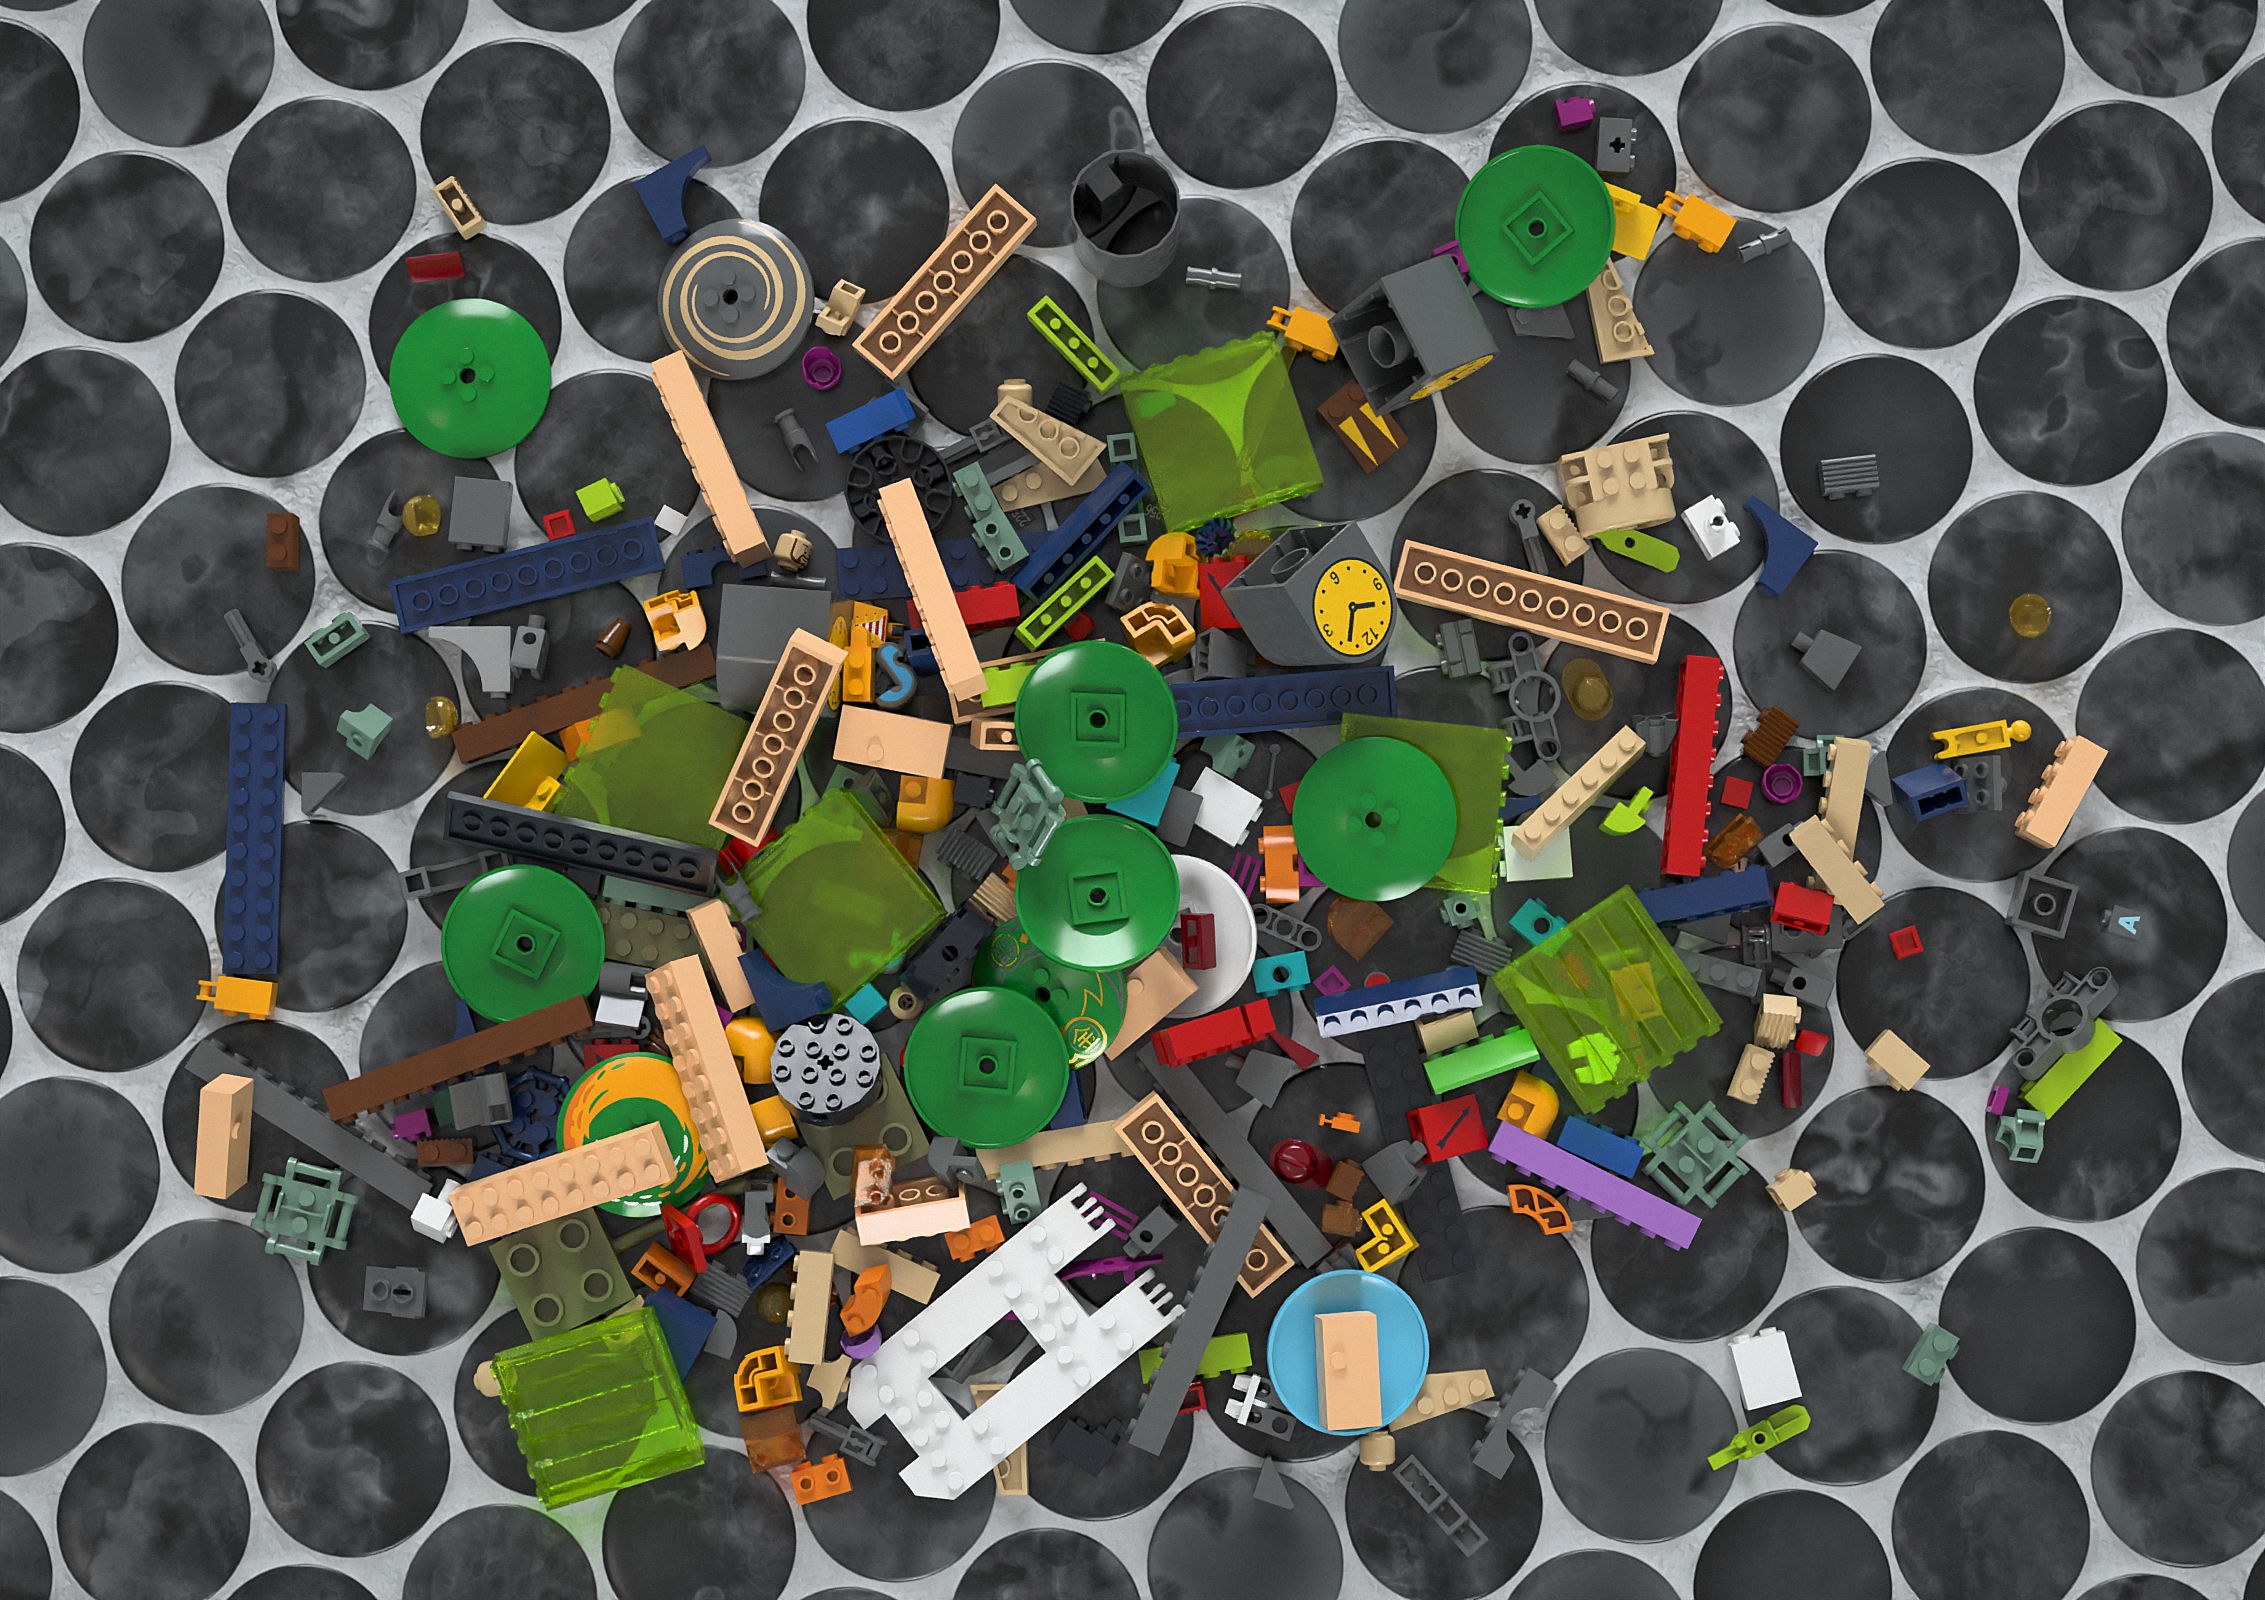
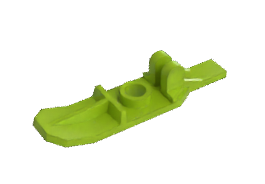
(1644, 548)
(1774, 1429)

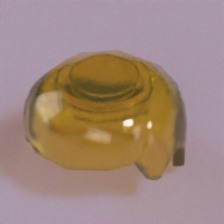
(421, 515)
(2030, 615)
(440, 717)
(774, 1302)

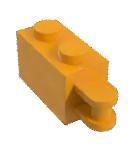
(1698, 221)
(1306, 332)
(859, 669)
(241, 995)

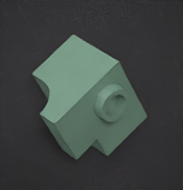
(364, 729)
(1228, 753)
(1815, 759)
(2022, 1134)

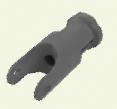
(794, 435)
(386, 528)
(740, 897)

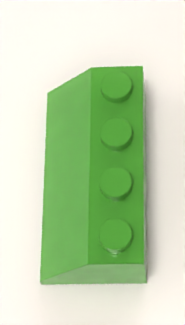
(1479, 1061)

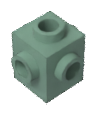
(1449, 913)

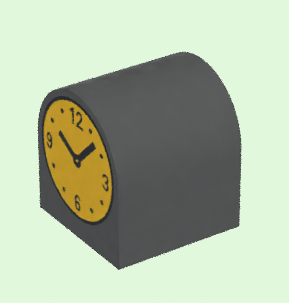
(1413, 335)
(1315, 597)
(755, 634)

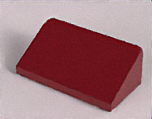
(436, 267)
(1198, 941)
(1790, 1080)

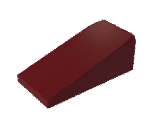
(1299, 1054)

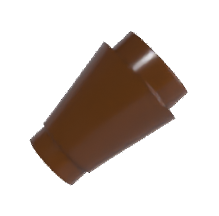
(613, 638)

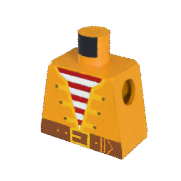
(877, 623)

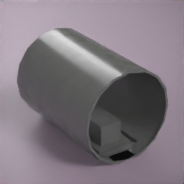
(1102, 187)

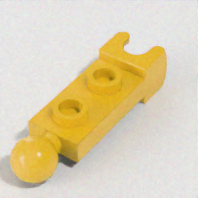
(1980, 738)

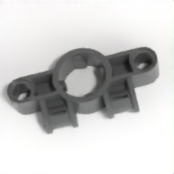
(1519, 668)
(2067, 995)

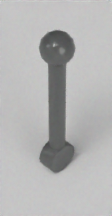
(1274, 750)

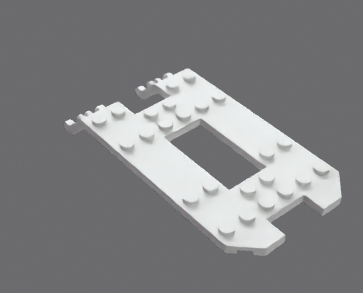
(1076, 1346)

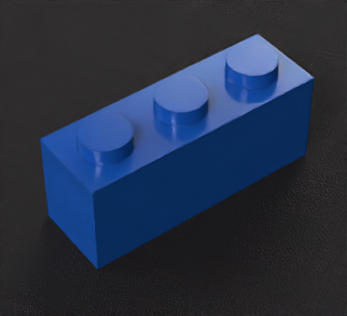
(871, 421)
(1599, 1145)

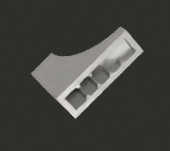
(489, 649)

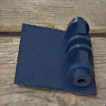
(759, 1267)

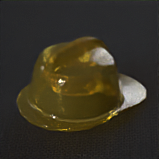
(1587, 689)

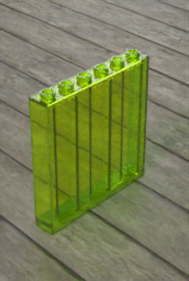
(1607, 1000)
(598, 1408)

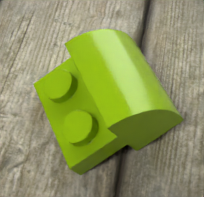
(1626, 819)

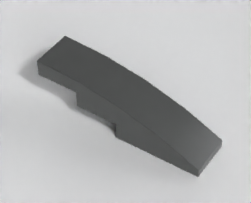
(1440, 1506)

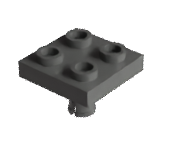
(1130, 584)
(1982, 783)

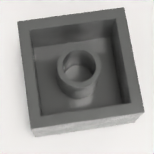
(2041, 905)

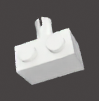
(1711, 527)
(436, 1216)

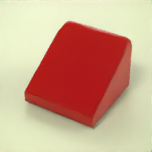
(1810, 1042)

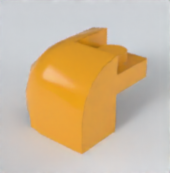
(1175, 566)
(676, 619)
(1158, 633)
(925, 804)
(752, 1047)
(1530, 1105)
(773, 1121)
(767, 1380)

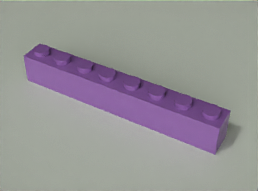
(1593, 1184)

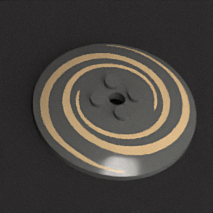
(771, 304)

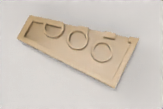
(1613, 320)
(1052, 441)
(1044, 485)
(1443, 1394)
(1011, 1472)

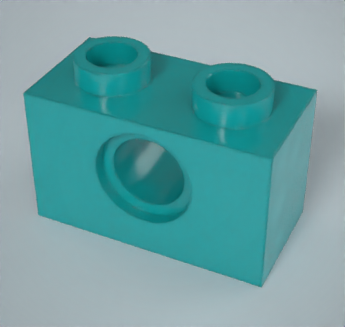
(1527, 914)
(1297, 970)
(866, 1005)

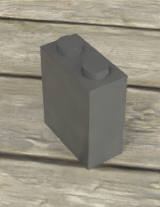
(480, 514)

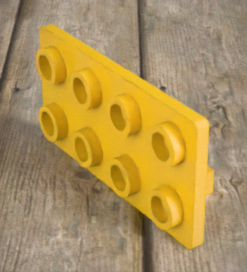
(1634, 223)
(531, 775)

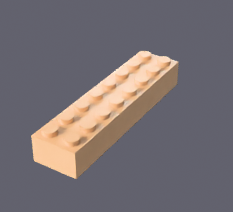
(945, 284)
(713, 464)
(931, 590)
(778, 737)
(706, 1068)
(563, 1183)
(1195, 1184)

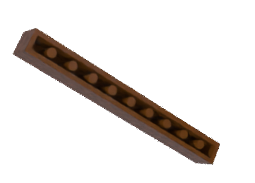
(573, 705)
(459, 1058)

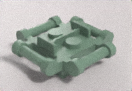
(1030, 816)
(1694, 1154)
(305, 1211)

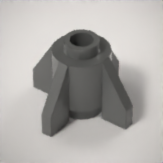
(1656, 731)
(1338, 1258)

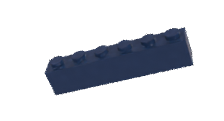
(1080, 533)
(1709, 897)
(1397, 1002)

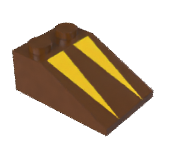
(1362, 434)

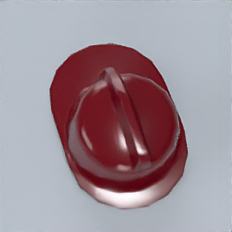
(1300, 1164)

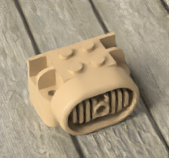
(1618, 486)

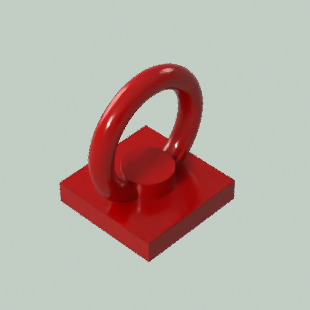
(686, 1236)

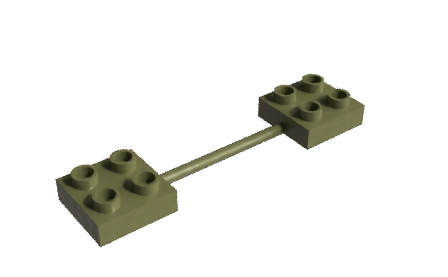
(574, 1268)

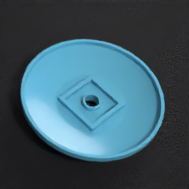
(1400, 1335)

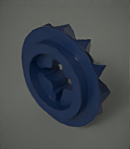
(1207, 533)

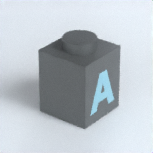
(2122, 922)

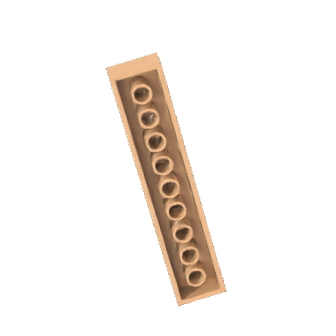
(1530, 602)

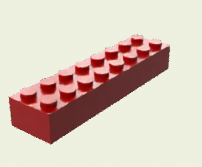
(1690, 767)

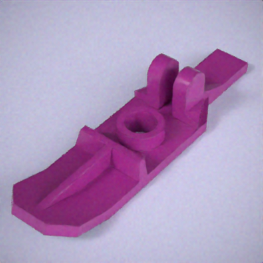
(1108, 1266)

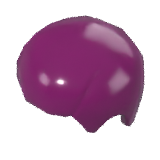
(821, 368)
(1782, 783)

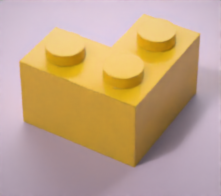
(1391, 1241)

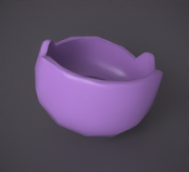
(862, 1345)

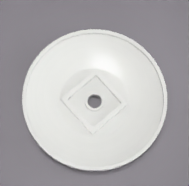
(1211, 890)

